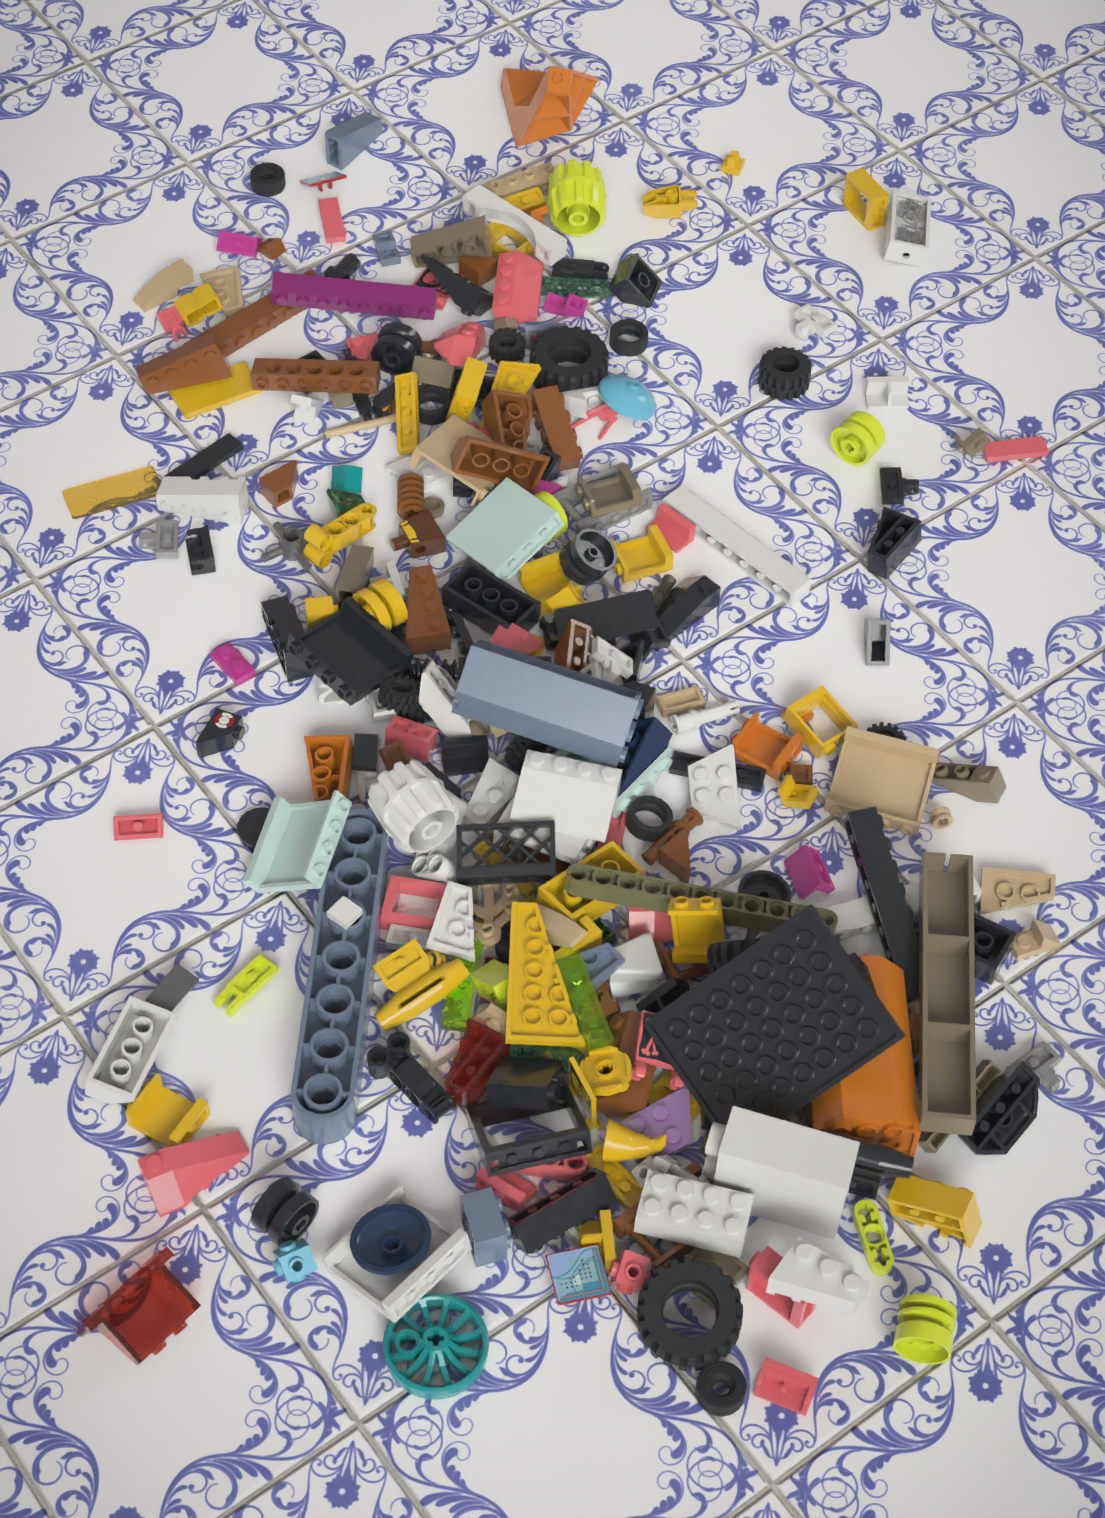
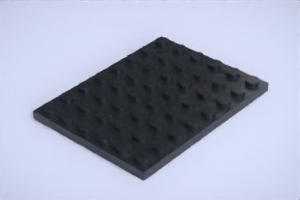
(775, 1024)

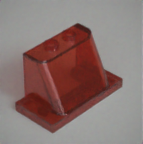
(143, 1310)

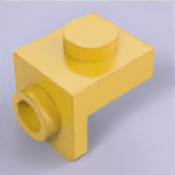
(796, 795)

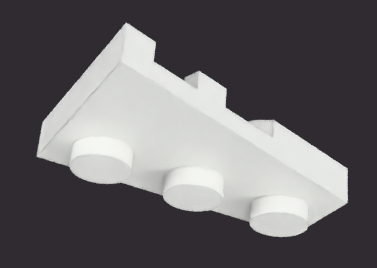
(453, 925)

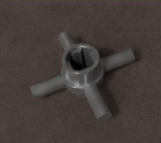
(290, 546)

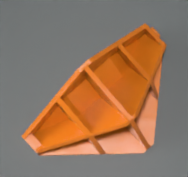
(544, 102)

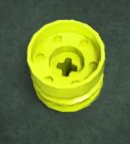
(925, 1329)

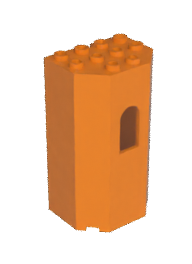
(880, 1096)

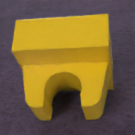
(733, 163)

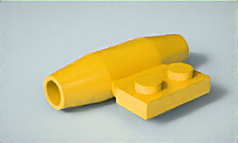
(415, 985)

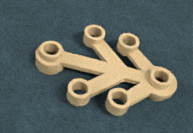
(491, 930)

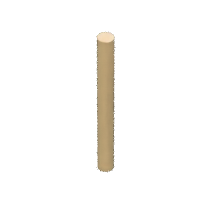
(360, 426)

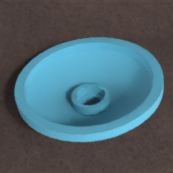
(627, 396)

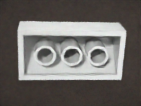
(129, 1052)

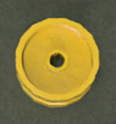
(383, 603)

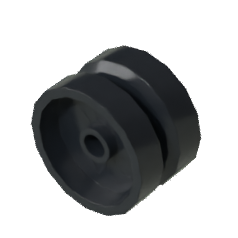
(396, 348)
(588, 557)
(765, 884)
(284, 1211)

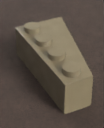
(450, 242)

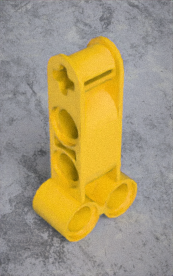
(338, 534)

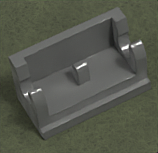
(172, 988)

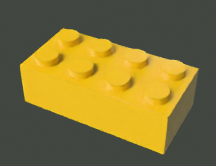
(555, 897)

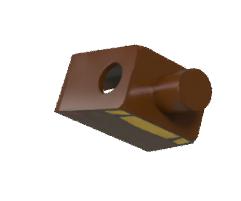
(419, 536)

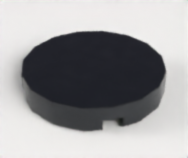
(251, 825)

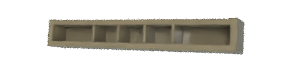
(985, 1075)

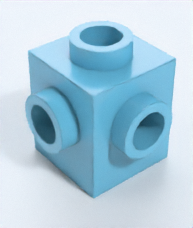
(294, 1260)

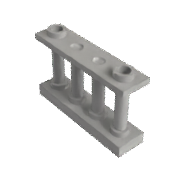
(568, 496)

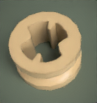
(941, 818)

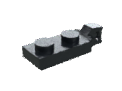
(459, 630)

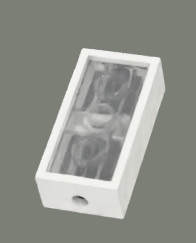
(907, 228)

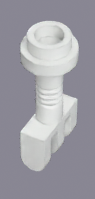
(670, 1165)

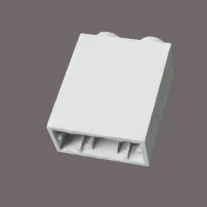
(790, 1169)

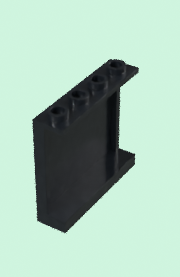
(351, 652)

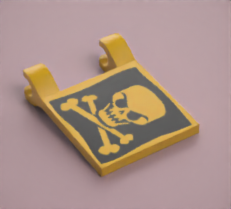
(580, 1088)

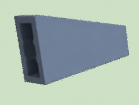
(351, 139)

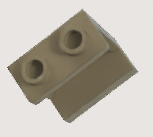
(610, 494)

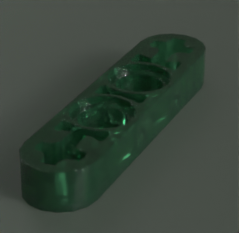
(599, 292)

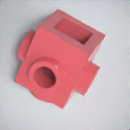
(634, 1264)

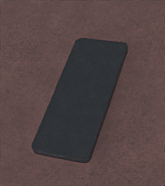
(612, 616)

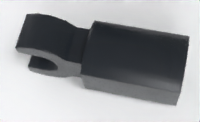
(549, 633)

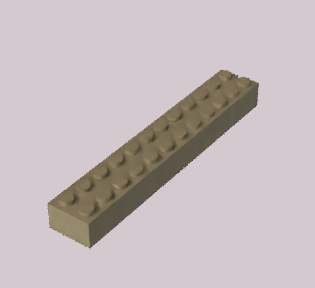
(946, 995)

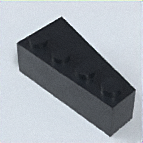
(280, 620)

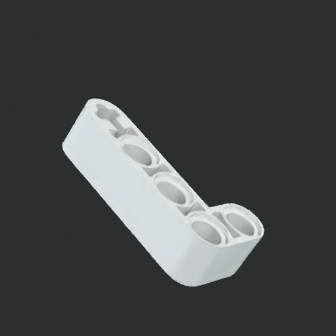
(435, 863)

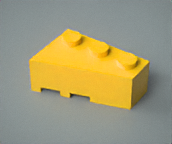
(937, 1205)

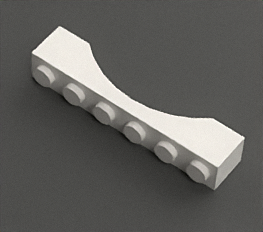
(547, 244)

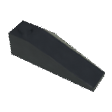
(468, 296)

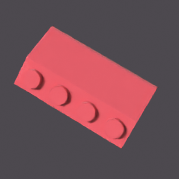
(517, 287)

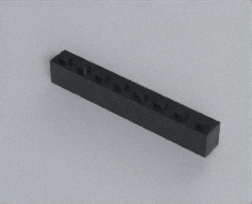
(885, 893)

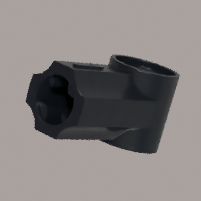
(344, 268)

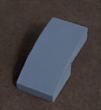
(386, 249)

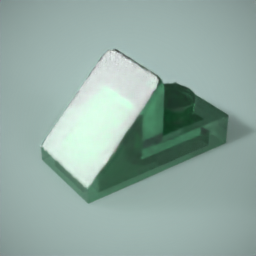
(342, 502)

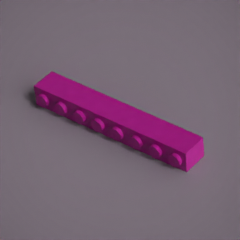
(353, 296)

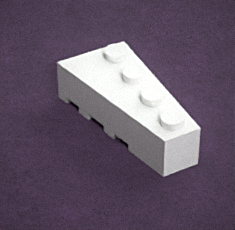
(205, 498)

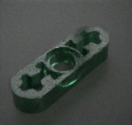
(556, 1051)

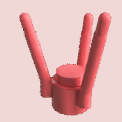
(604, 413)

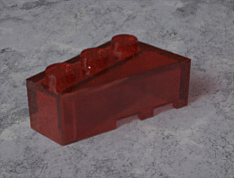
(475, 1062)

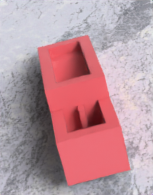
(516, 639)

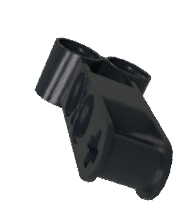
(409, 1077)

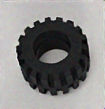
(784, 373)

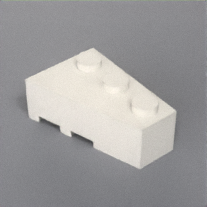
(491, 795)
(818, 1279)

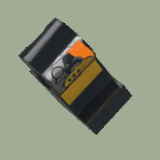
(384, 402)

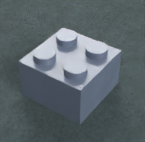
(485, 1226)

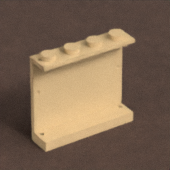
(439, 446)

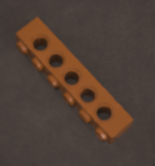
(315, 375)

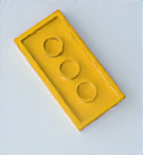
(212, 395)

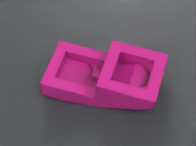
(570, 307)

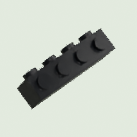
(561, 1211)

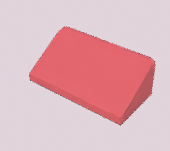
(138, 826)

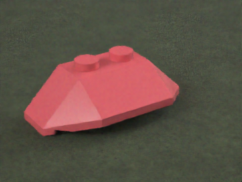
(461, 342)

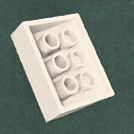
(568, 791)

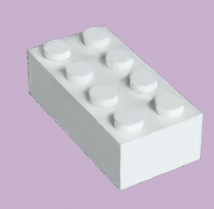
(693, 1213)

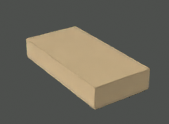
(680, 701)

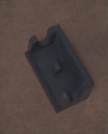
(200, 551)

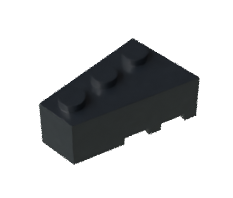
(892, 542)

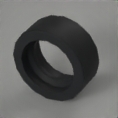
(628, 348)
(433, 394)
(654, 805)

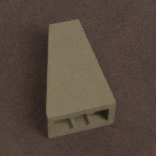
(355, 573)

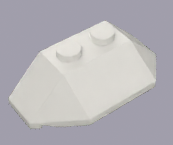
(437, 700)

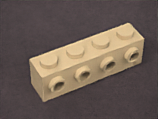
(522, 181)

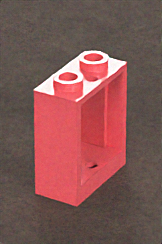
(410, 886)
(761, 1267)

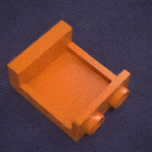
(765, 747)

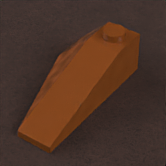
(508, 417)

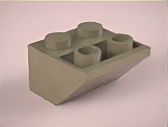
(434, 372)

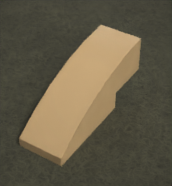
(164, 285)
(560, 929)

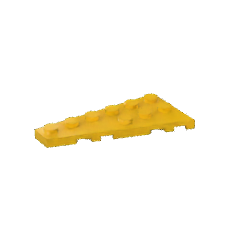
(536, 991)

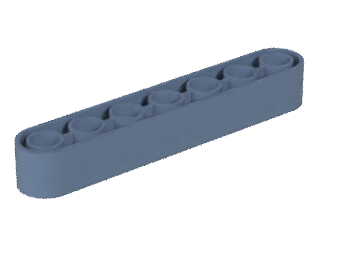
(340, 985)

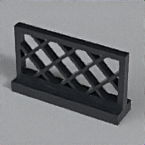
(502, 872)

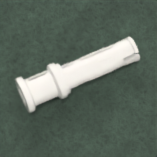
(694, 718)

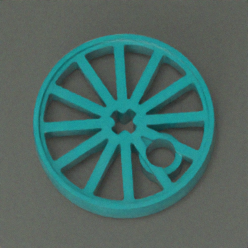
(446, 1350)

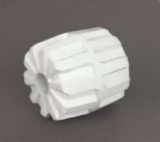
(413, 807)

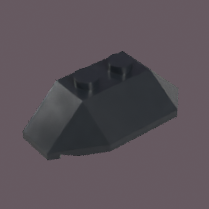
(1004, 1111)

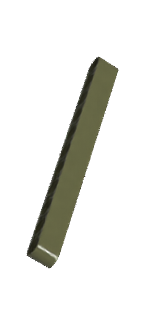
(655, 895)

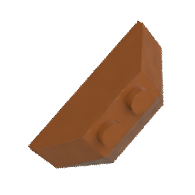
(574, 646)

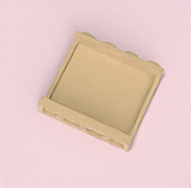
(883, 774)

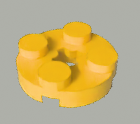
(610, 1083)

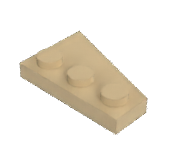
(228, 288)
(1014, 888)

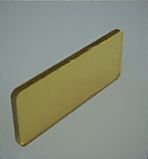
(111, 492)

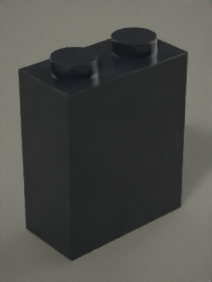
(526, 1083)

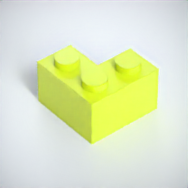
(492, 983)

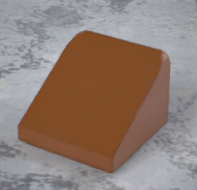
(272, 248)

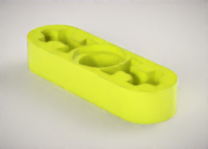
(870, 1249)

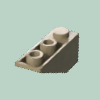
(972, 781)

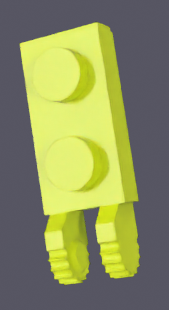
(247, 984)

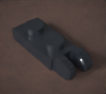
(580, 269)

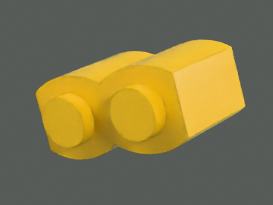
(198, 304)

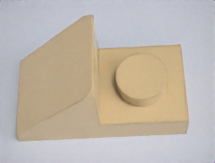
(1034, 941)

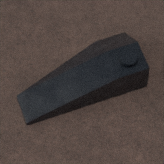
(688, 604)

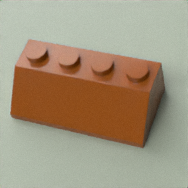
(497, 461)
(624, 1031)

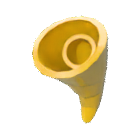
(626, 1144)

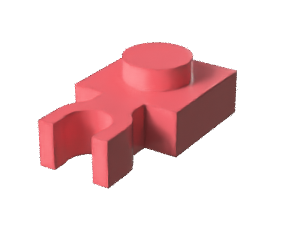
(172, 321)

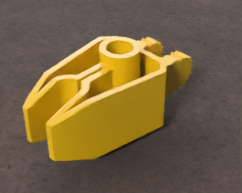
(669, 202)

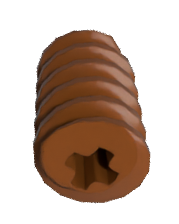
(410, 495)

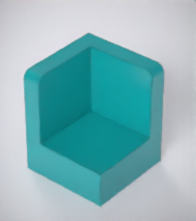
(347, 478)

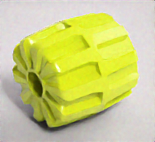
(577, 198)

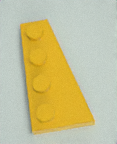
(514, 378)

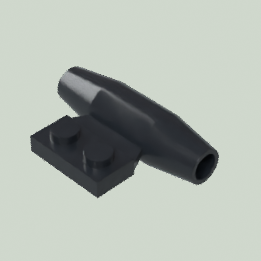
(874, 1161)

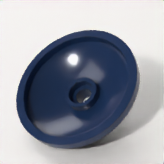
(389, 1229)

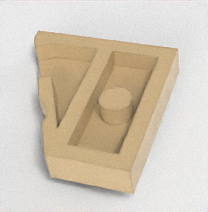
(492, 1017)

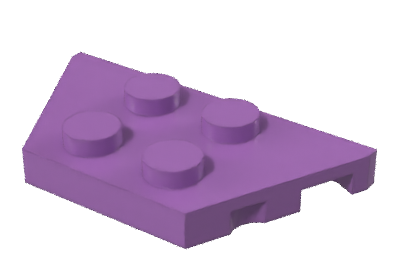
(667, 1117)

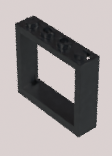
(533, 1150)

